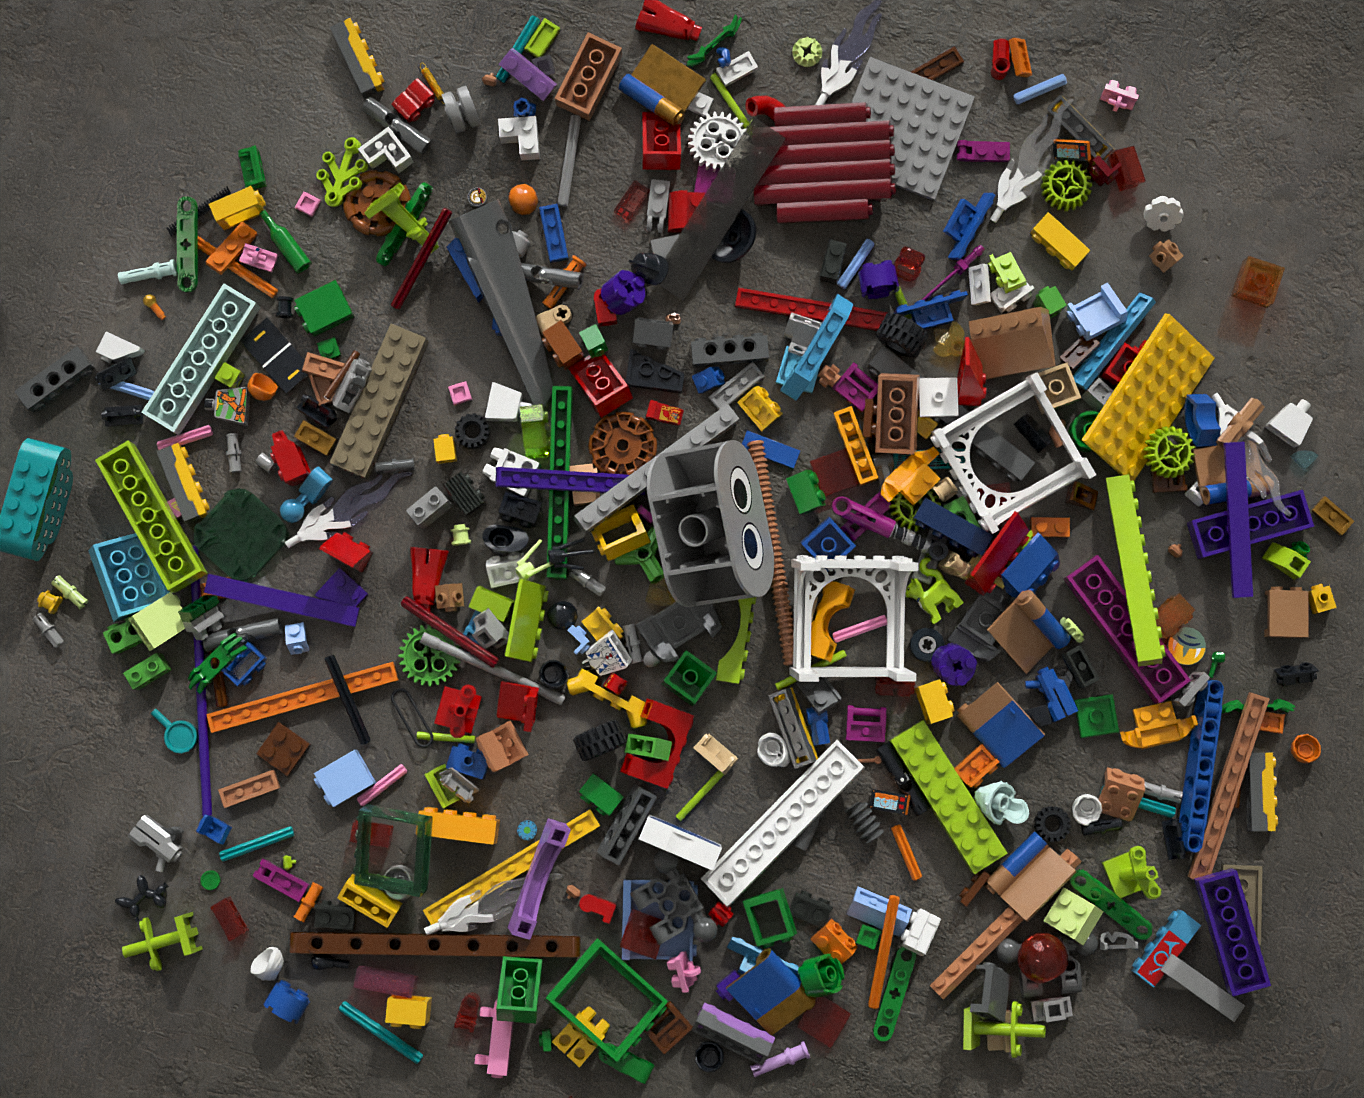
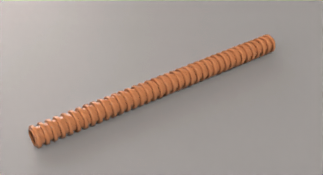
(778, 581)

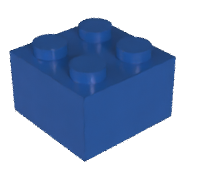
(828, 541)

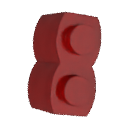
(413, 101)

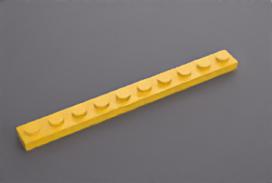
(509, 868)

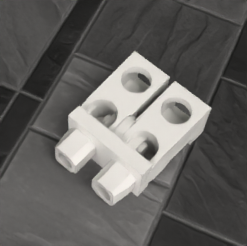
(513, 460)

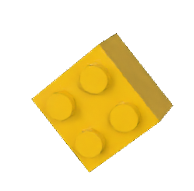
(934, 701)
(408, 1011)

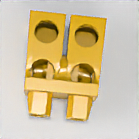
(583, 1047)

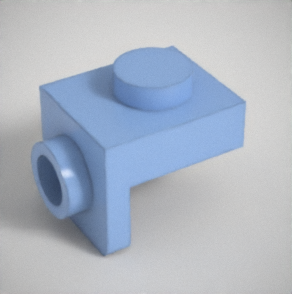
(579, 634)
(296, 638)

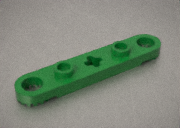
(187, 231)
(396, 237)
(1121, 913)
(889, 1006)

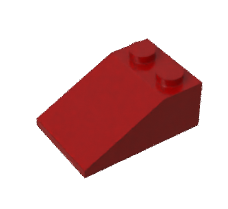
(660, 143)
(970, 377)
(601, 384)
(347, 550)

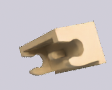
(716, 753)

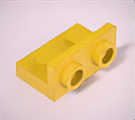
(760, 407)
(599, 624)

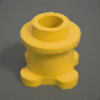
(49, 601)

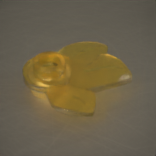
(947, 339)

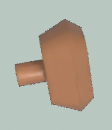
(489, 80)
(675, 318)
(1175, 550)
(572, 891)

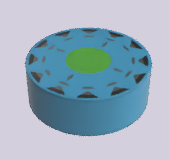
(527, 830)

